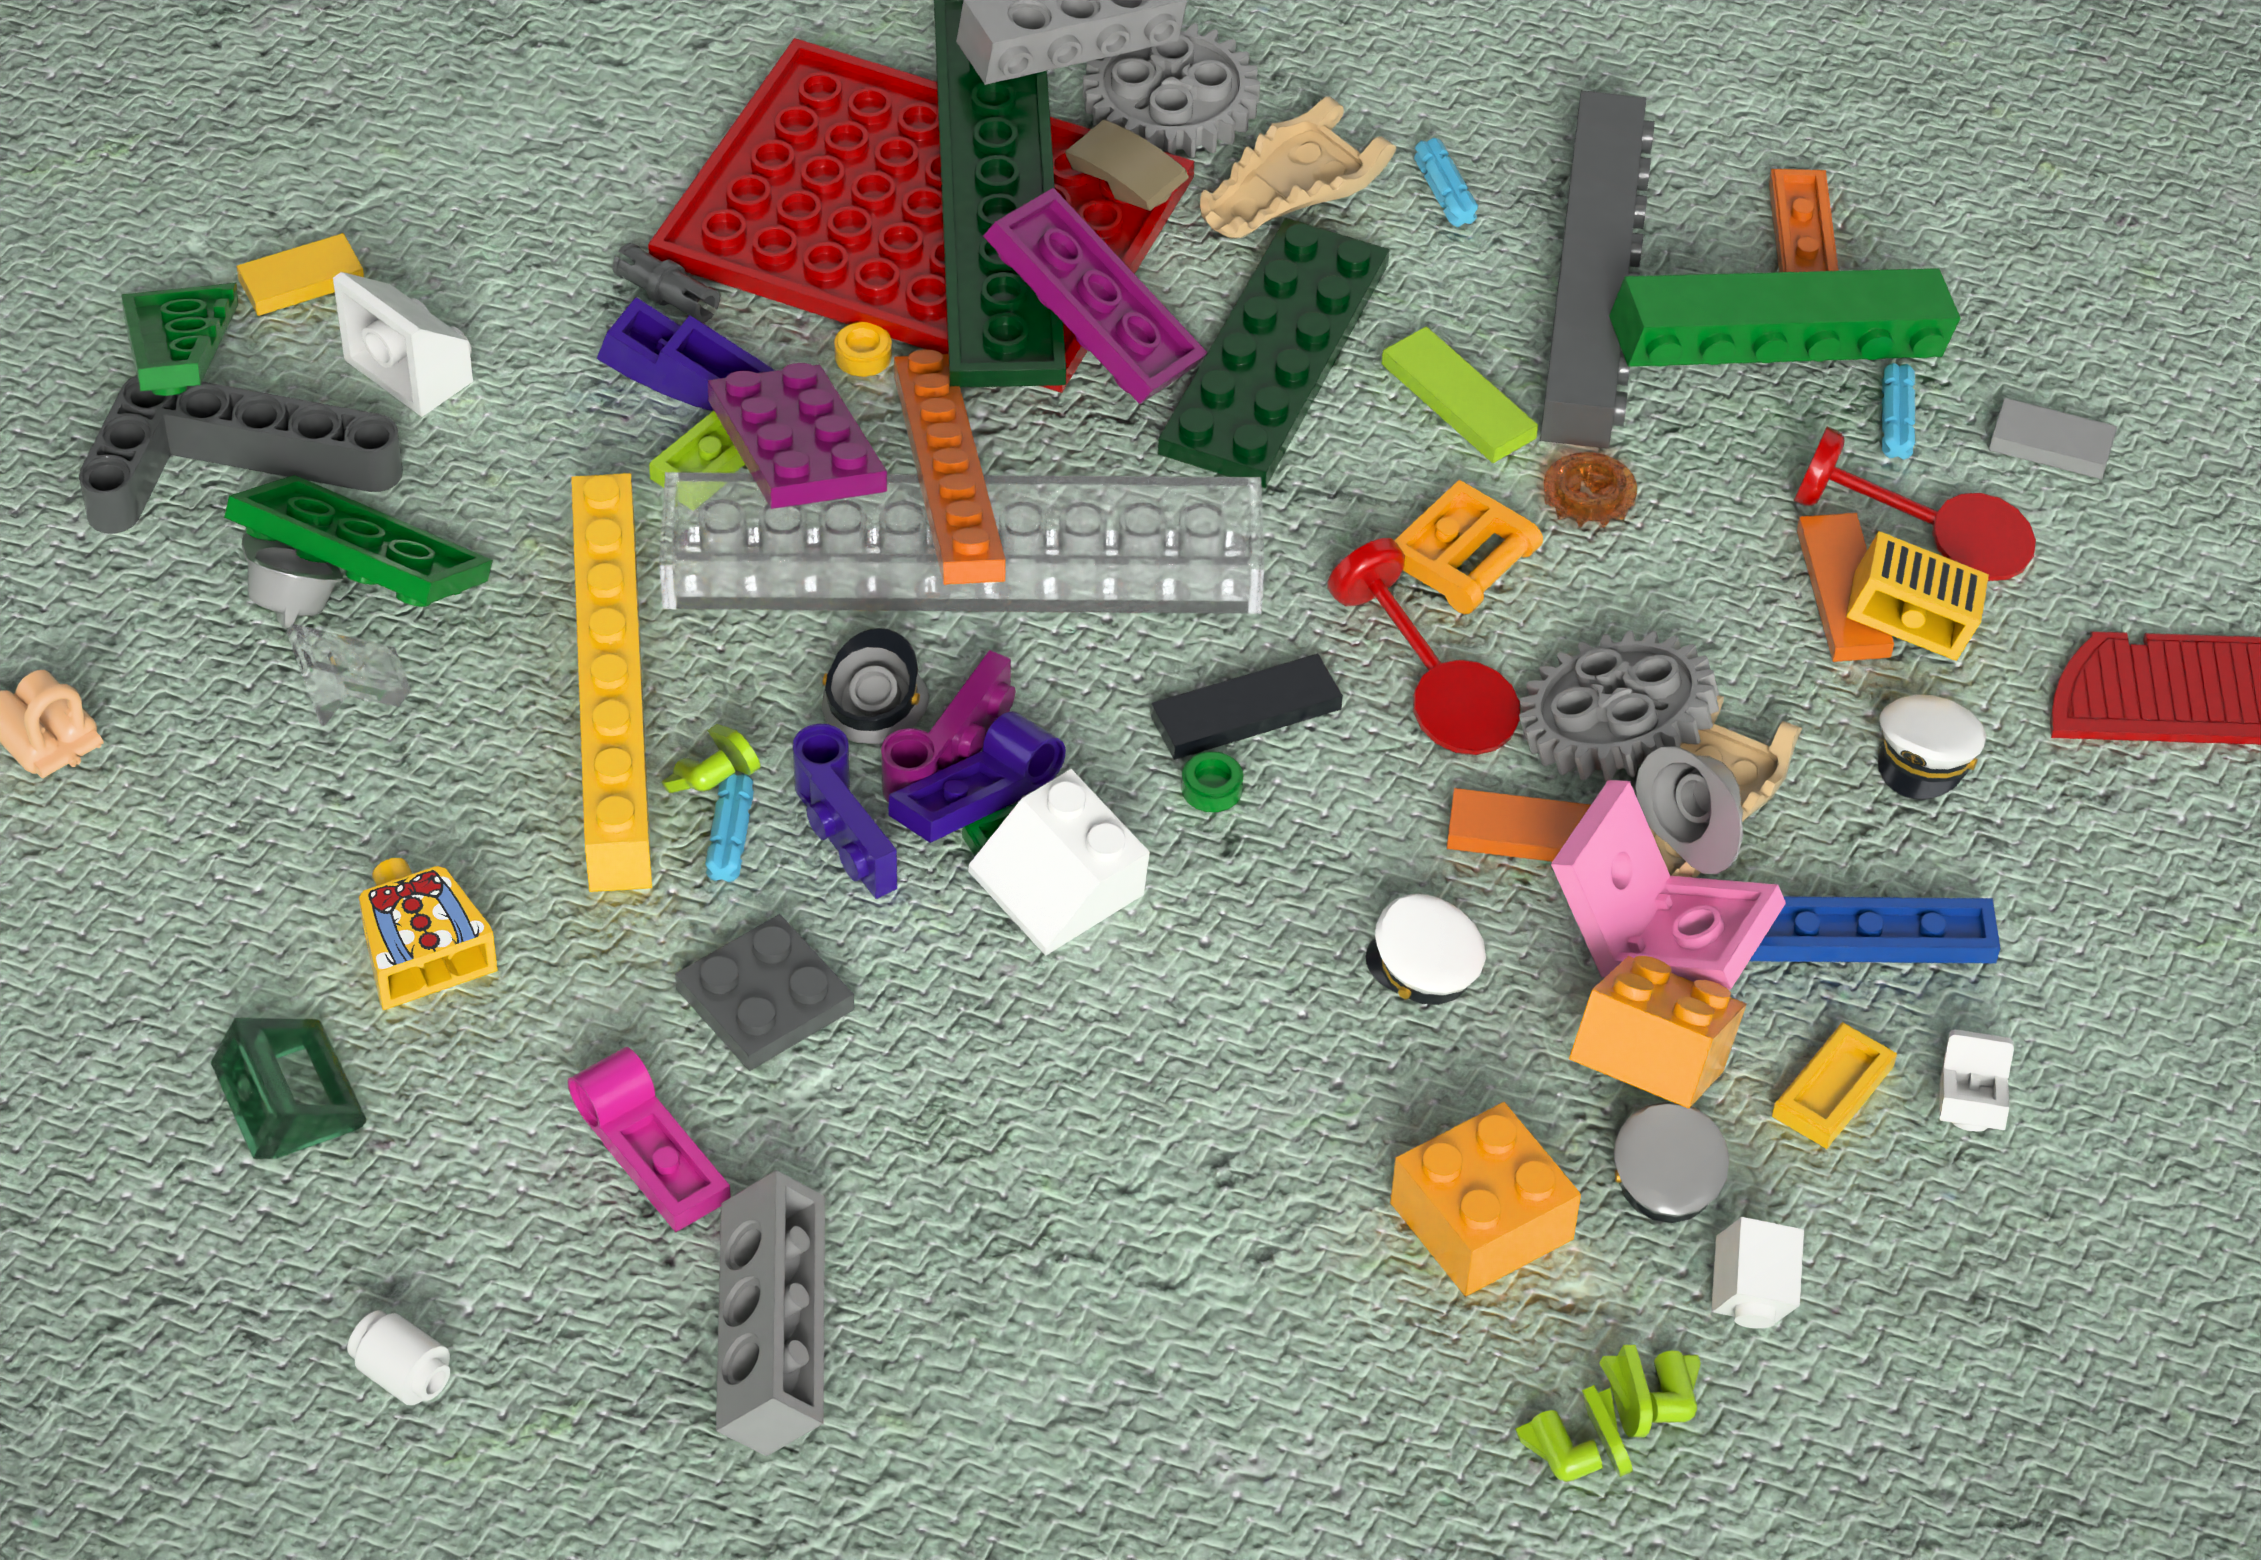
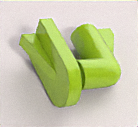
(702, 776)
(1632, 1397)
(1568, 1462)

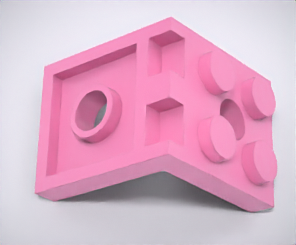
(1637, 909)

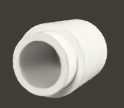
(399, 1357)

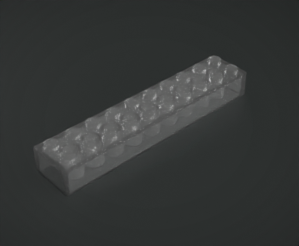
(1063, 540)

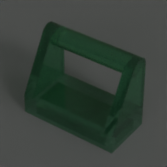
(261, 1096)

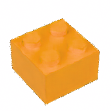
(1658, 1030)
(1485, 1198)

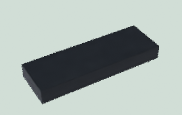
(1246, 706)

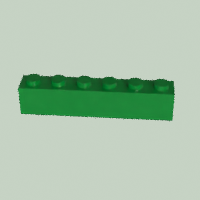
(1783, 317)

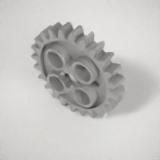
(1176, 92)
(1618, 704)

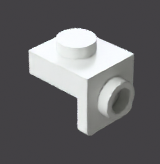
(1975, 1080)

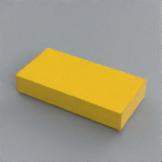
(297, 273)
(1834, 1085)

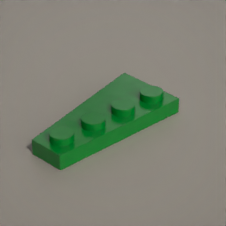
(177, 333)

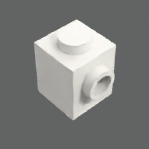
(1757, 1272)

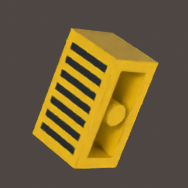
(1917, 596)

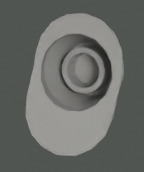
(285, 581)
(1692, 806)

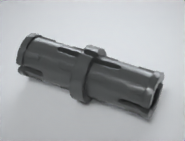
(666, 282)

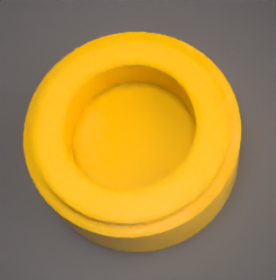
(863, 349)

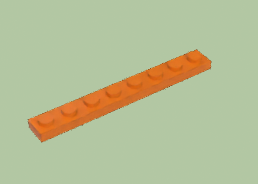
(948, 470)

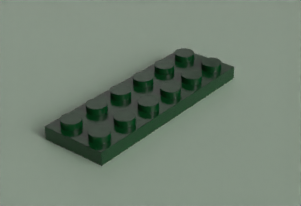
(1274, 352)

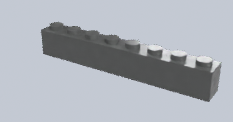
(1594, 260)

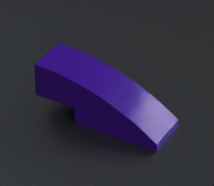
(672, 356)

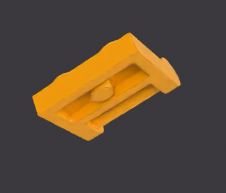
(1453, 532)

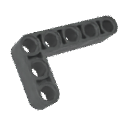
(232, 430)

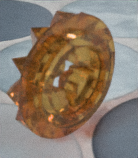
(1602, 475)

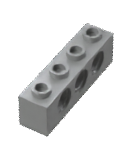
(1041, 35)
(771, 1314)

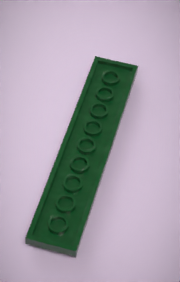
(991, 163)

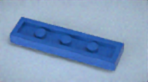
(1882, 930)

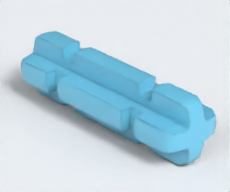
(1446, 182)
(1898, 411)
(729, 828)

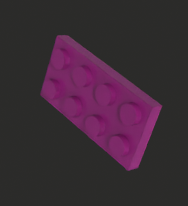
(1095, 295)
(796, 435)

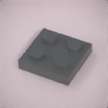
(764, 992)

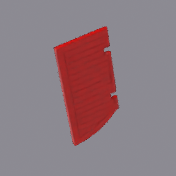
(2161, 690)

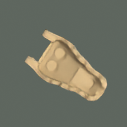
(1292, 169)
(1755, 765)

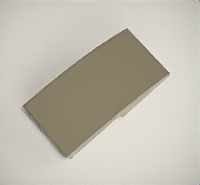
(1130, 165)

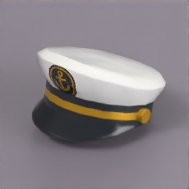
(1928, 745)
(1425, 949)

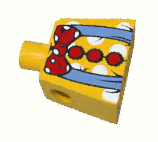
(422, 933)

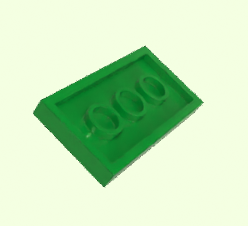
(358, 539)

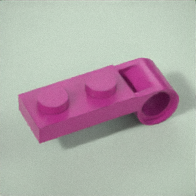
(646, 1140)

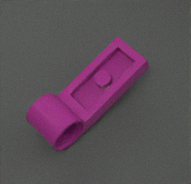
(957, 734)

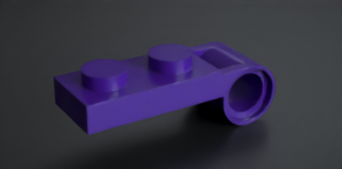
(1012, 764)
(835, 813)

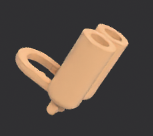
(46, 724)

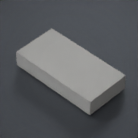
(2053, 438)

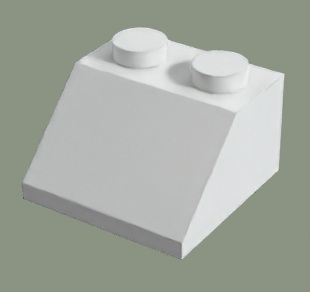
(400, 343)
(1061, 863)

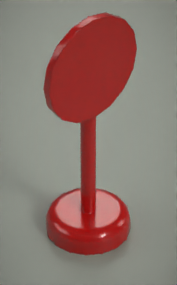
(1966, 529)
(1456, 701)

